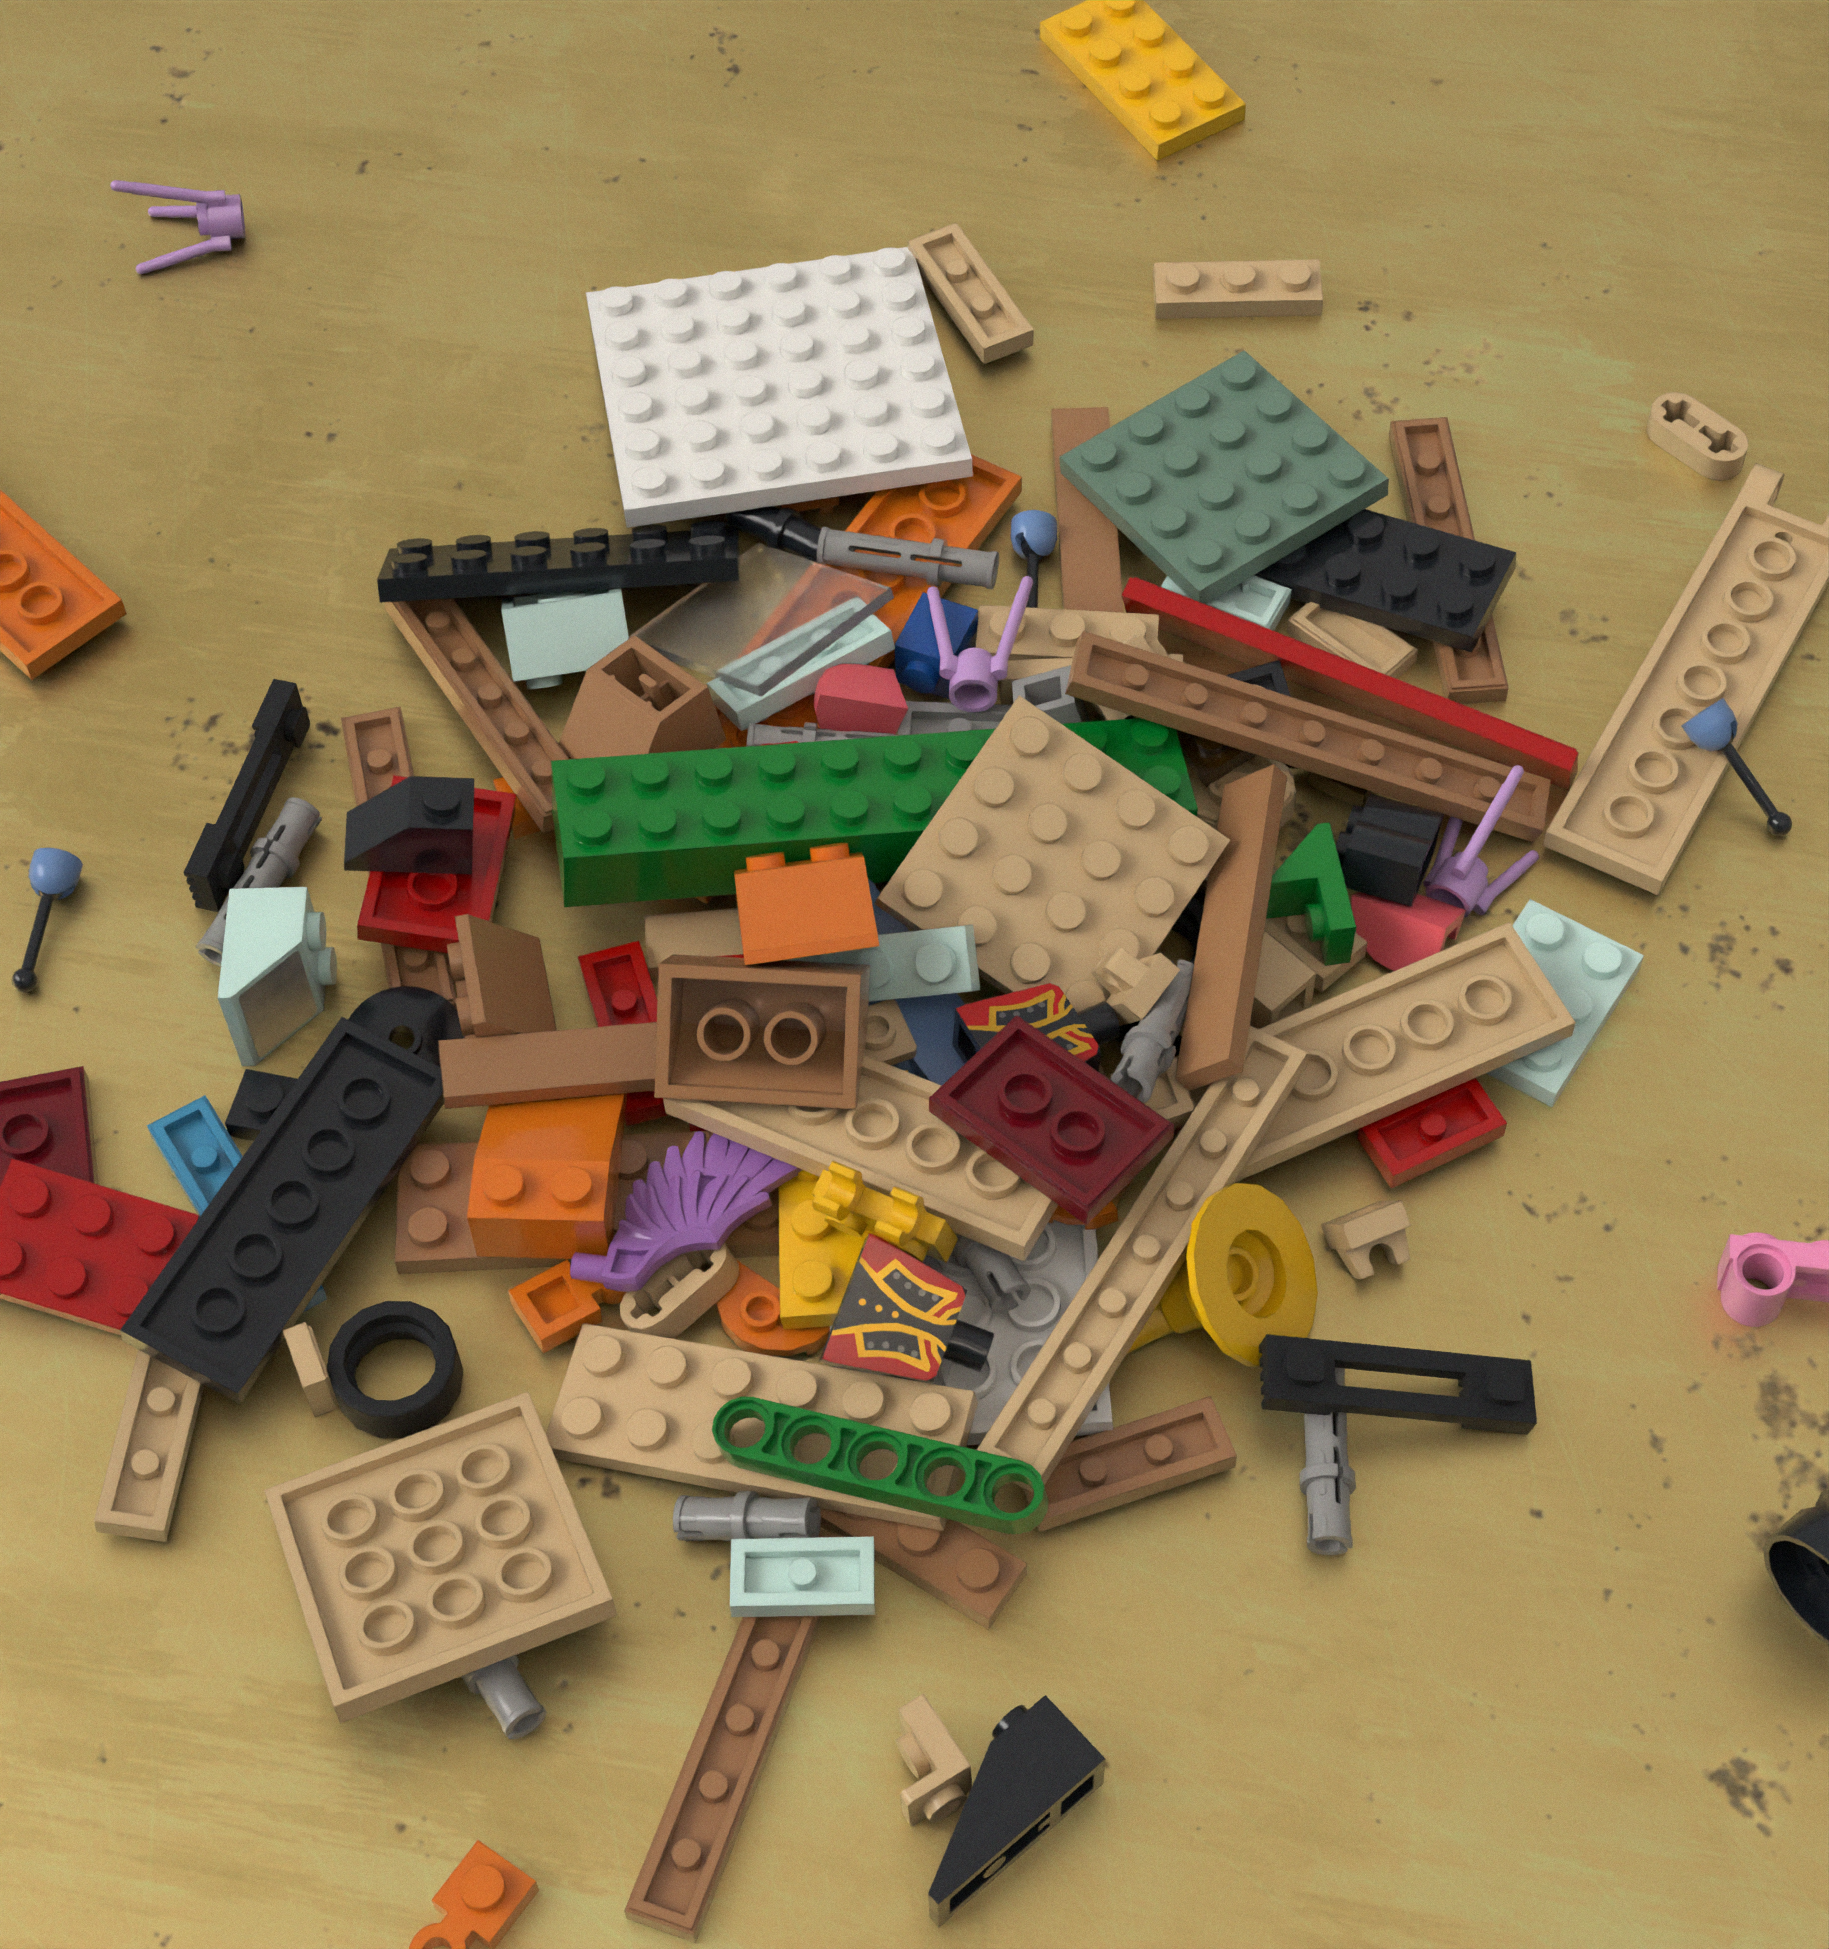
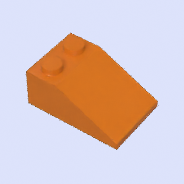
(804, 905)
(547, 1177)

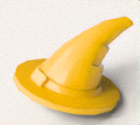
(1241, 1276)

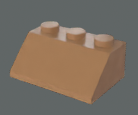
(761, 1031)

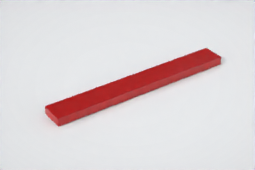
(1355, 684)

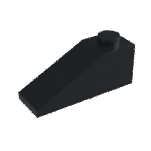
(1025, 1786)

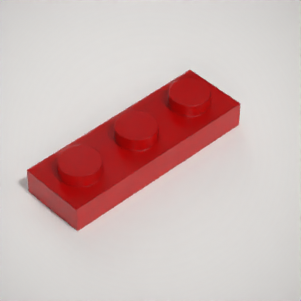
(623, 995)

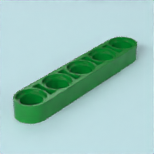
(903, 1487)

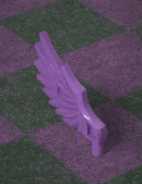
(684, 1209)

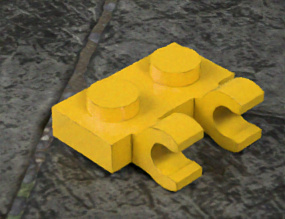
(896, 1218)

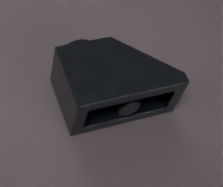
(414, 828)

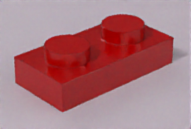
(1432, 1132)

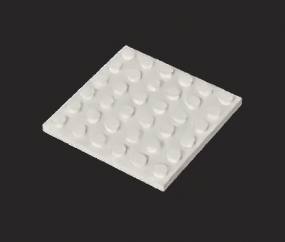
(775, 386)

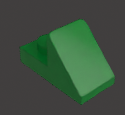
(1315, 886)

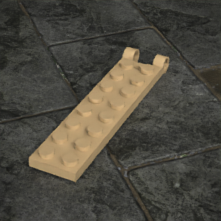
(1721, 641)

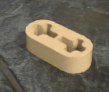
(1697, 436)
(680, 1292)

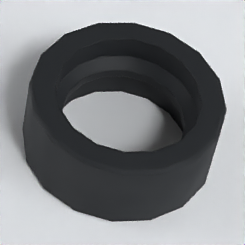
(380, 1325)

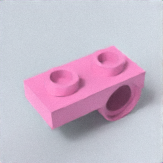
(1785, 1266)

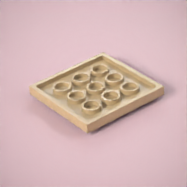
(1052, 860)
(437, 1556)

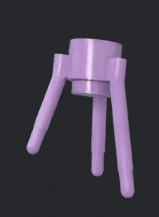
(215, 211)
(975, 672)
(1463, 878)

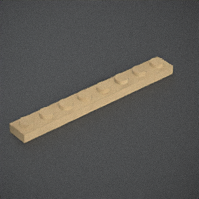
(1142, 1258)

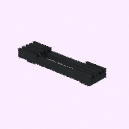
(222, 846)
(1302, 1379)

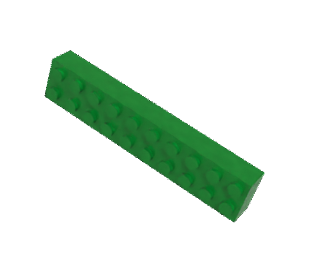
(692, 817)

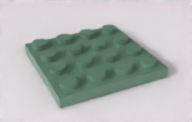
(1223, 477)

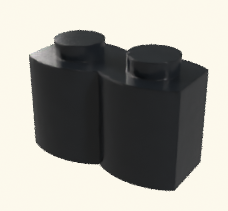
(1388, 848)

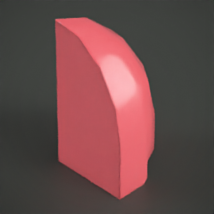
(859, 699)
(1404, 933)

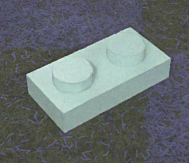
(802, 1576)

